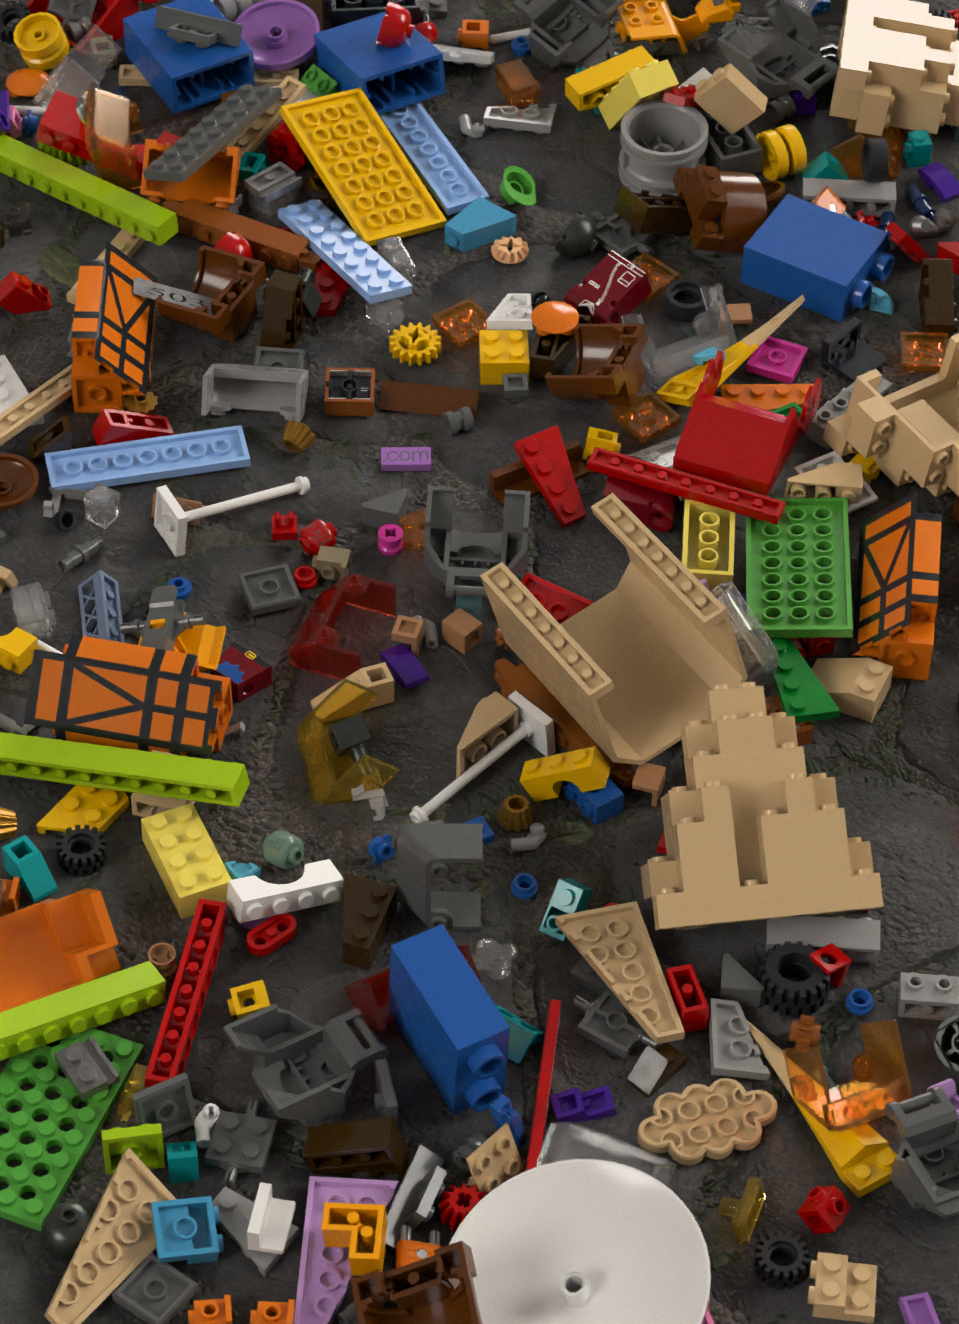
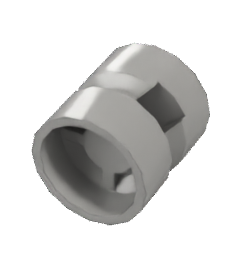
(232, 8)

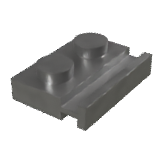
(272, 182)
(86, 1067)

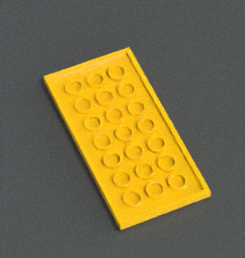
(362, 166)

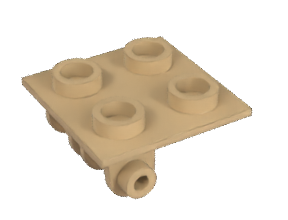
(494, 1161)

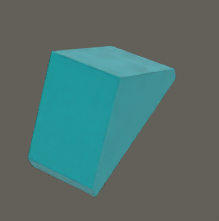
(824, 167)
(182, 1162)

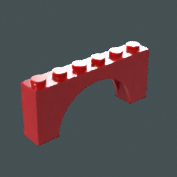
(65, 130)

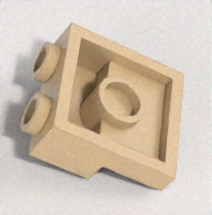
(842, 1288)

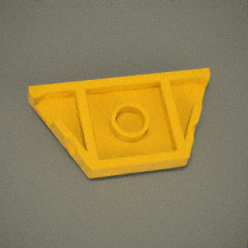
(85, 807)

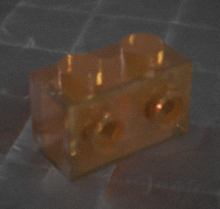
(517, 83)

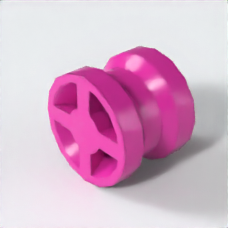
(390, 539)

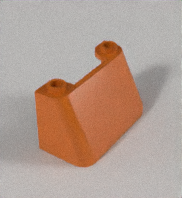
(211, 184)

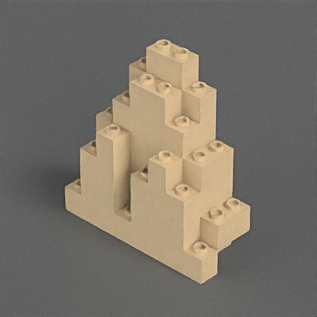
(896, 67)
(908, 431)
(752, 828)

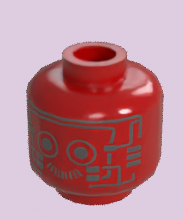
(317, 535)

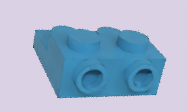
(186, 1230)

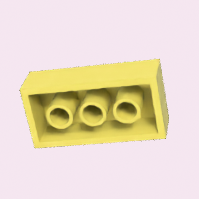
(636, 88)
(708, 542)
(185, 858)

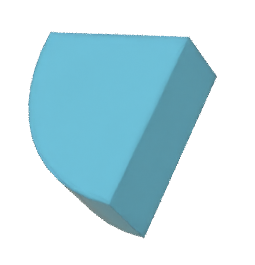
(881, 301)
(705, 355)
(241, 870)

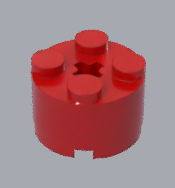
(285, 147)

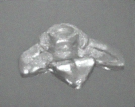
(494, 958)

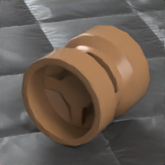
(164, 960)

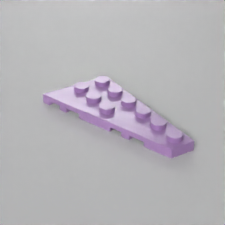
(327, 1270)

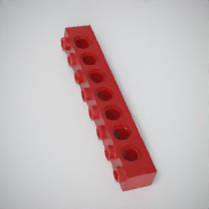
(188, 992)

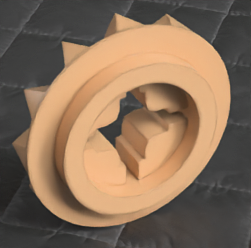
(518, 253)

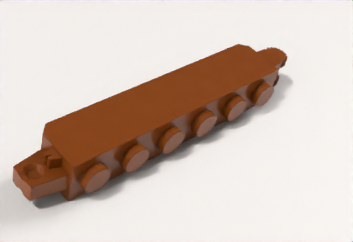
(266, 242)
(567, 731)

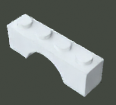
(256, 899)

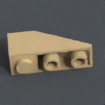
(829, 481)
(373, 677)

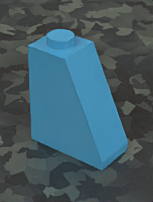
(479, 225)

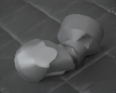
(922, 226)

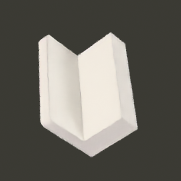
(269, 1222)

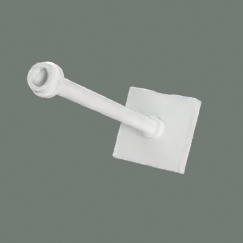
(172, 520)
(532, 726)

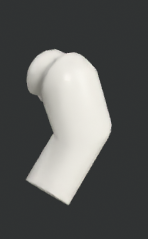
(204, 1123)

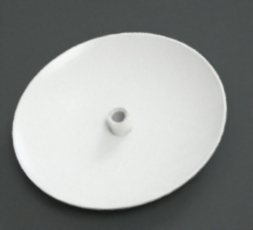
(589, 1229)

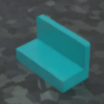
(521, 1036)

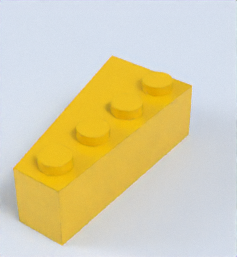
(591, 85)

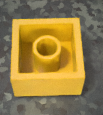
(502, 354)

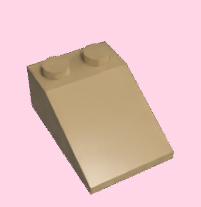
(855, 684)
(489, 725)

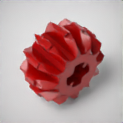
(457, 1204)

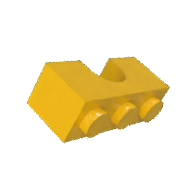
(17, 650)
(583, 767)

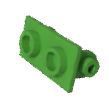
(319, 82)

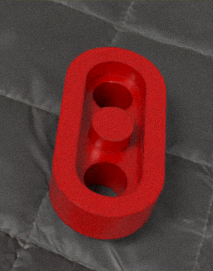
(269, 934)

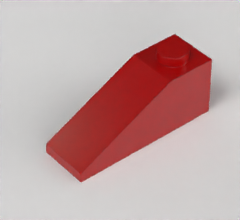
(124, 426)

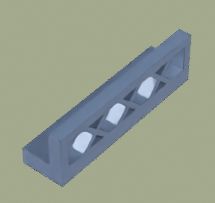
(107, 608)

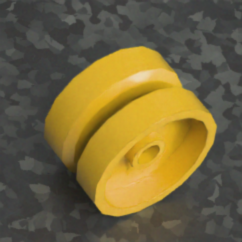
(41, 40)
(783, 152)

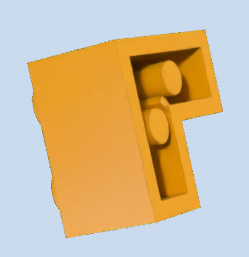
(360, 1229)

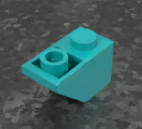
(26, 861)
(567, 898)

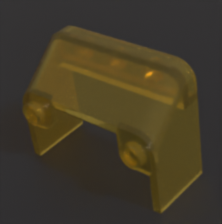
(331, 776)

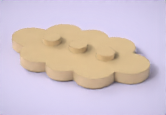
(707, 1121)

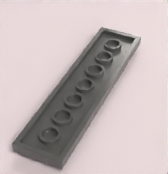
(212, 133)

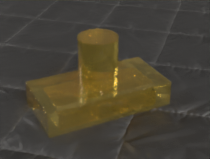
(134, 1084)
(745, 1209)

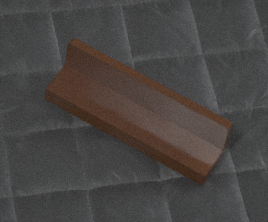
(426, 398)
(516, 477)

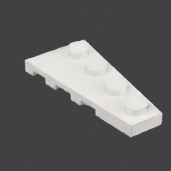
(11, 388)

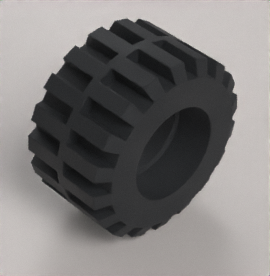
(790, 996)

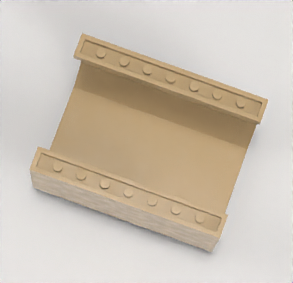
(633, 659)

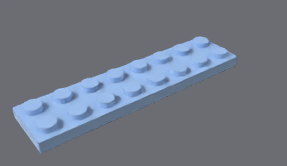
(433, 158)
(345, 251)
(148, 459)

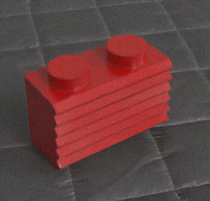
(688, 997)

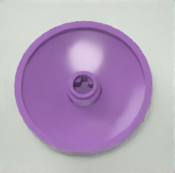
(279, 33)

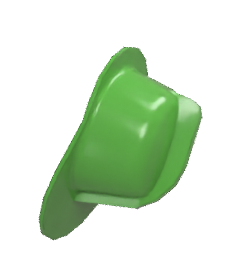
(518, 187)

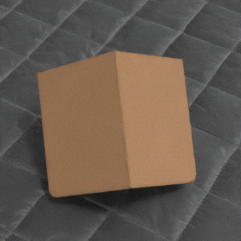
(740, 313)
(462, 630)
(409, 631)
(650, 779)

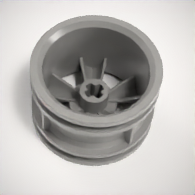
(658, 141)

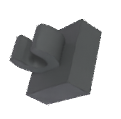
(515, 386)

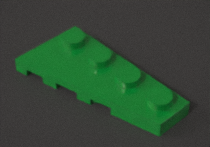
(799, 688)

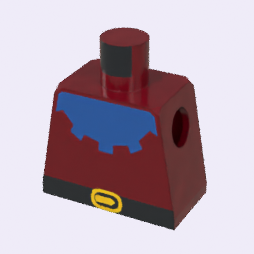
(245, 669)

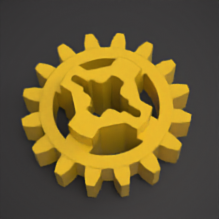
(415, 344)

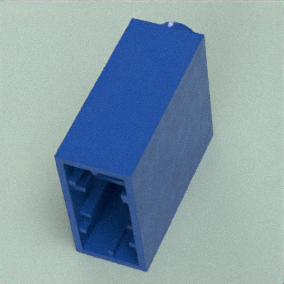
(181, 71)
(386, 75)
(816, 256)
(448, 1020)

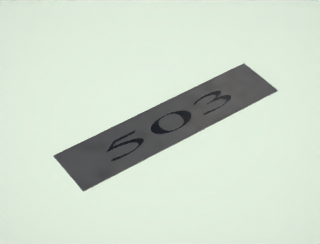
(181, 297)

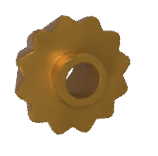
(141, 403)
(297, 437)
(516, 813)
(8, 824)

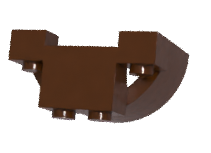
(716, 192)
(232, 284)
(605, 364)
(426, 1291)

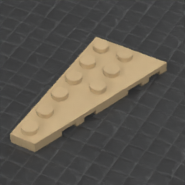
(623, 956)
(112, 1244)

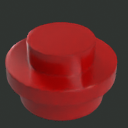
(305, 577)

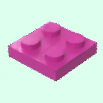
(777, 360)

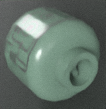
(283, 849)

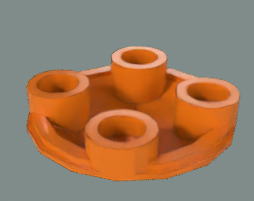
(25, 82)
(554, 318)

